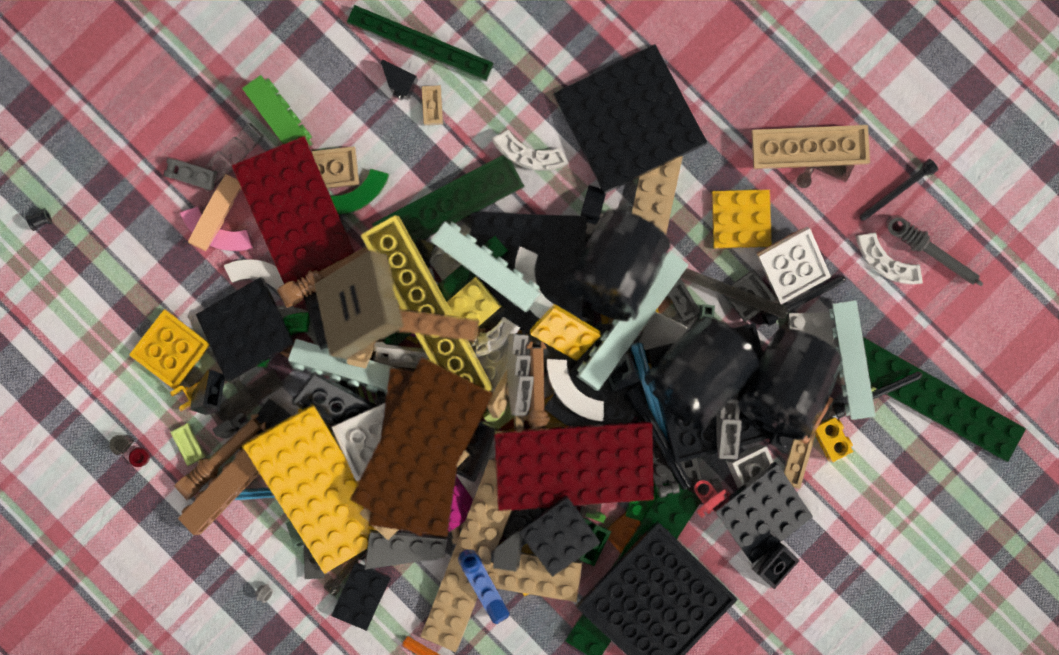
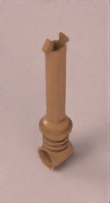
(293, 293)
(537, 417)
(209, 467)

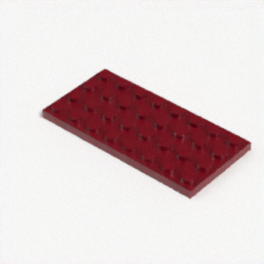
(293, 210)
(578, 461)

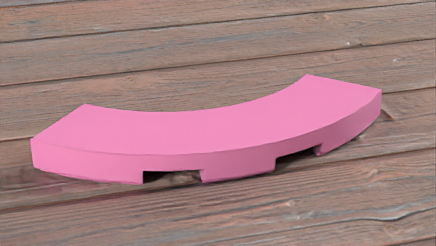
(224, 239)

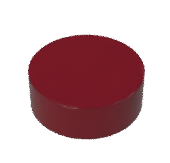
(139, 457)

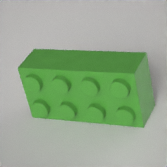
(275, 110)

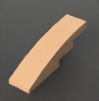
(215, 212)

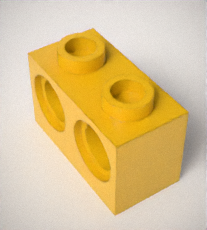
(828, 441)

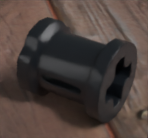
(32, 219)

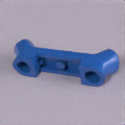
(483, 586)

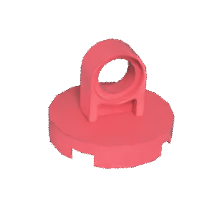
(710, 499)

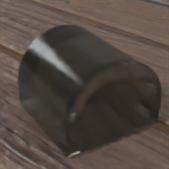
(120, 443)

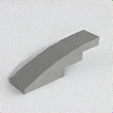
(518, 377)
(729, 430)

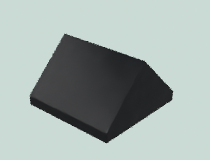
(776, 565)

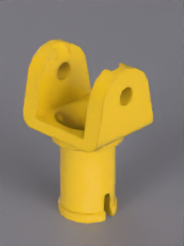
(188, 392)

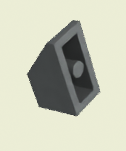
(508, 553)

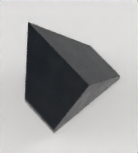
(624, 373)

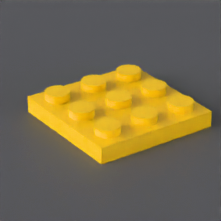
(741, 219)
(170, 349)

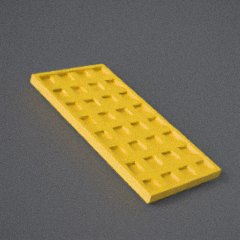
(312, 486)

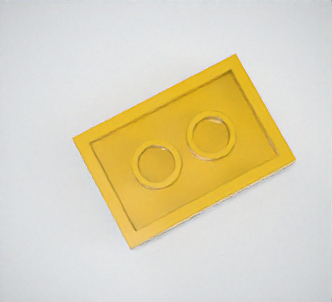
(565, 332)

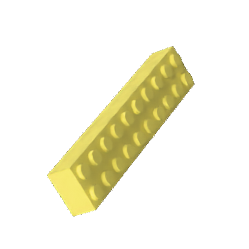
(418, 291)

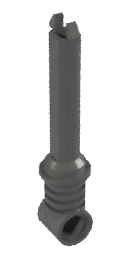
(920, 241)

